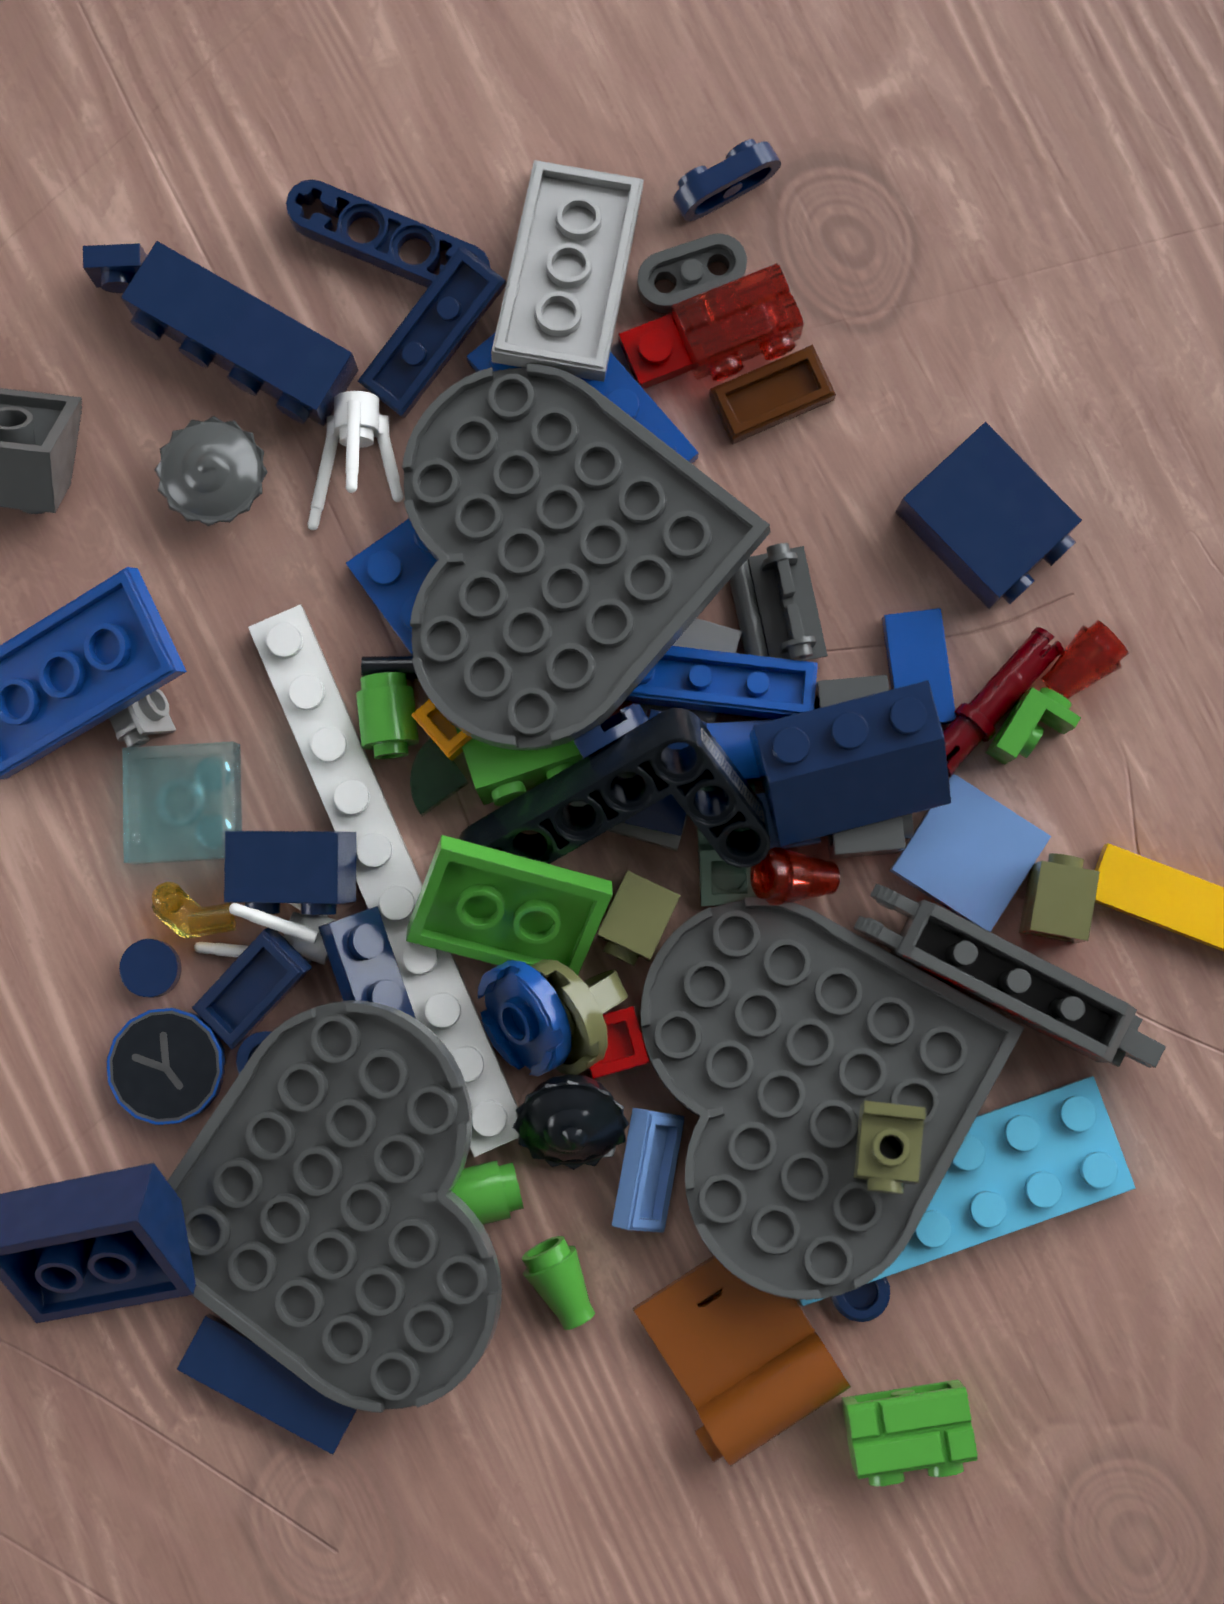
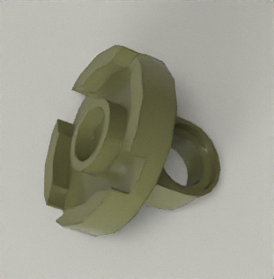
(584, 1007)

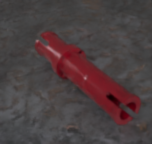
(977, 719)

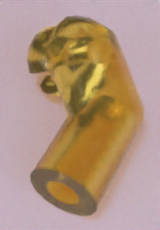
(186, 916)

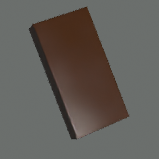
(772, 394)

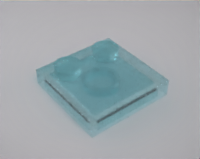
(180, 801)

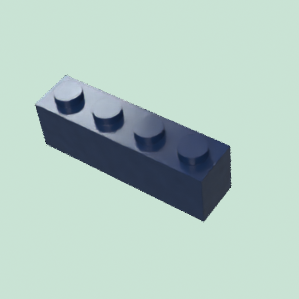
(238, 334)

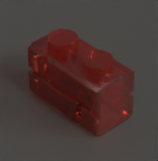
(739, 323)

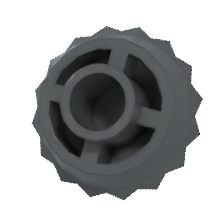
(211, 471)

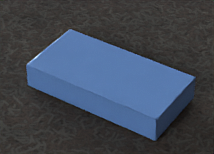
(648, 1171)

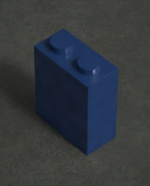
(989, 517)

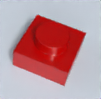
(655, 351)
(625, 1044)

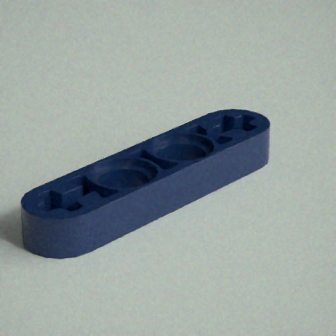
(382, 250)

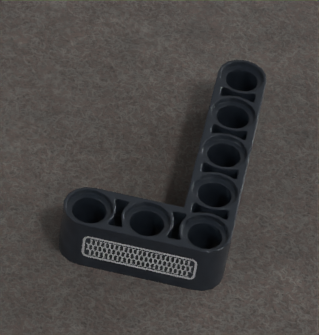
(616, 798)

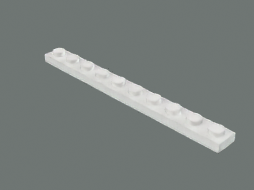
(382, 862)

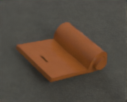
(740, 1358)

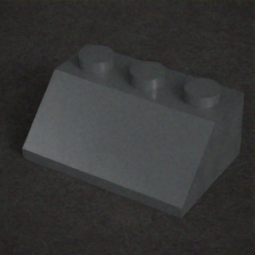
(37, 448)

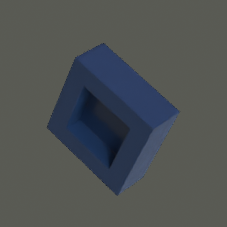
(113, 265)

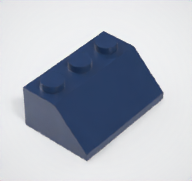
(852, 763)
(95, 1244)

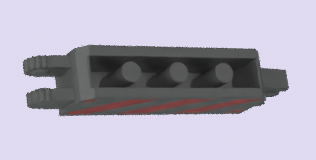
(1013, 981)

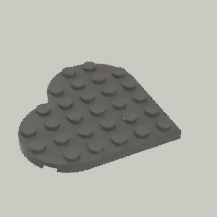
(559, 551)
(775, 1041)
(333, 1212)

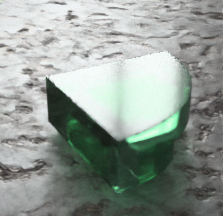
(434, 778)

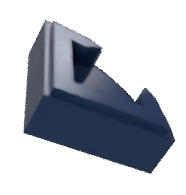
(610, 730)

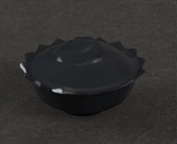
(570, 1122)

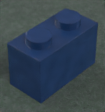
(290, 868)

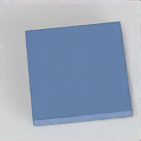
(970, 854)

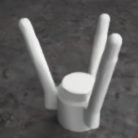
(354, 426)
(299, 931)

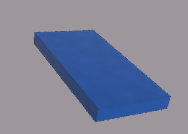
(81, 668)

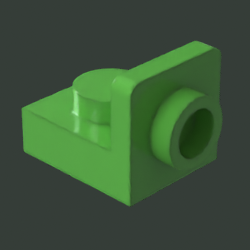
(1020, 729)

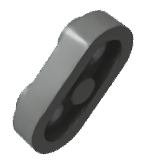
(688, 270)

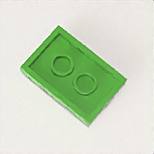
(506, 907)

